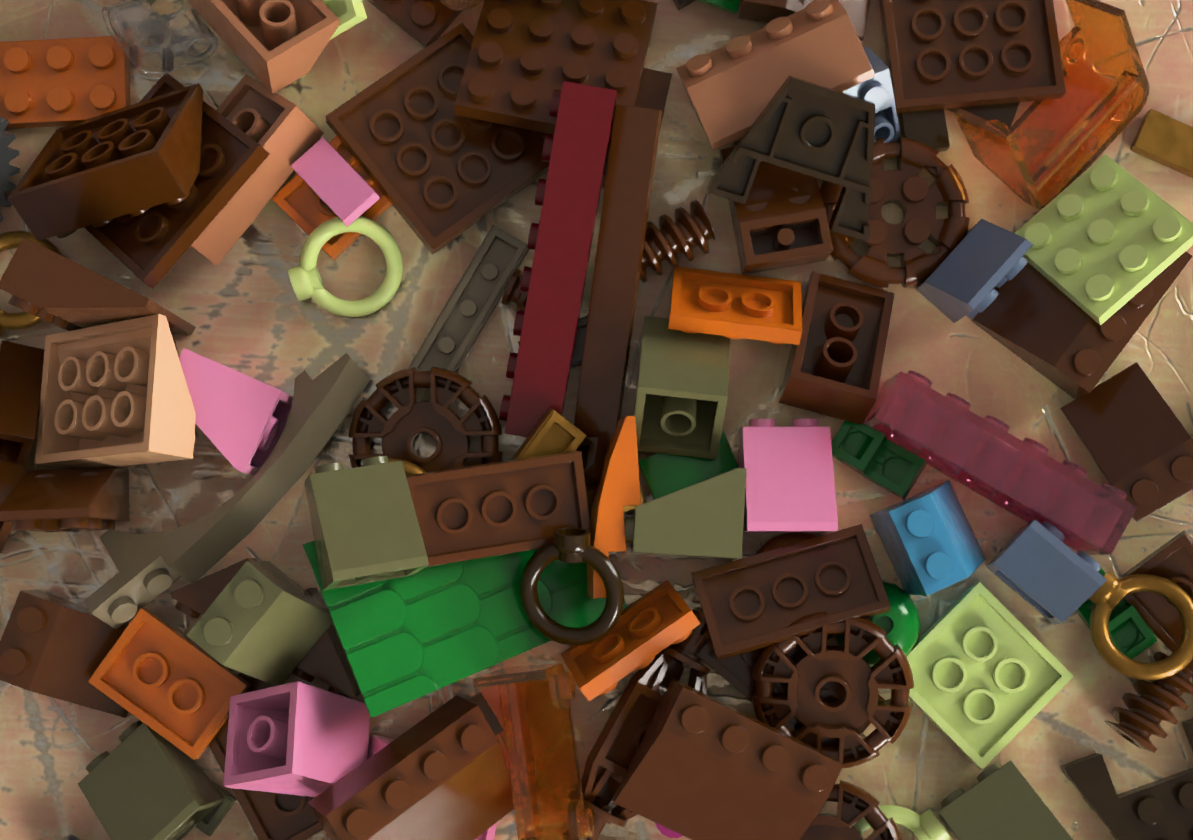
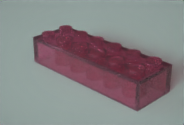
(999, 464)

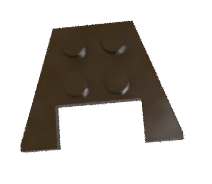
(813, 134)
(1145, 813)

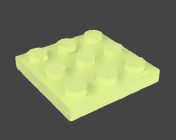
(1105, 238)
(982, 675)

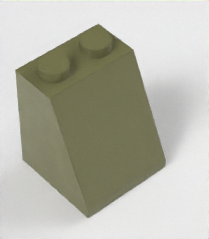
(681, 390)
(693, 520)
(364, 523)
(261, 623)
(148, 788)
(1000, 809)

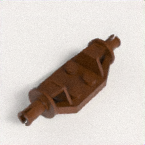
(630, 720)

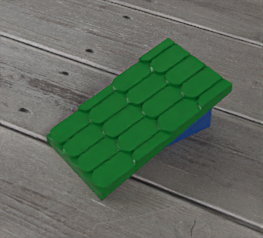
(447, 622)

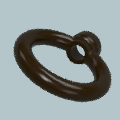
(572, 546)

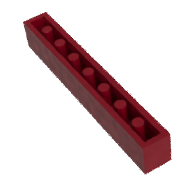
(561, 254)

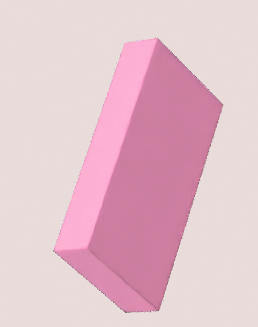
(335, 182)

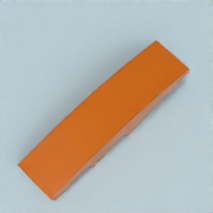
(617, 488)

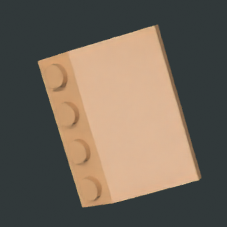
(114, 397)

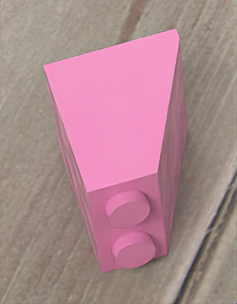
(235, 411)
(788, 477)
(294, 739)

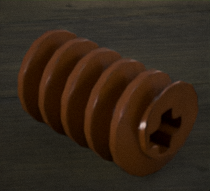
(675, 238)
(1151, 707)

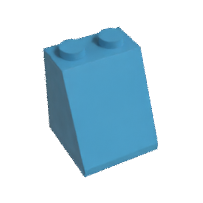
(929, 540)

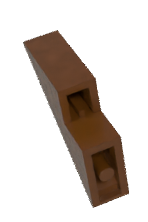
(19, 406)
(324, 661)

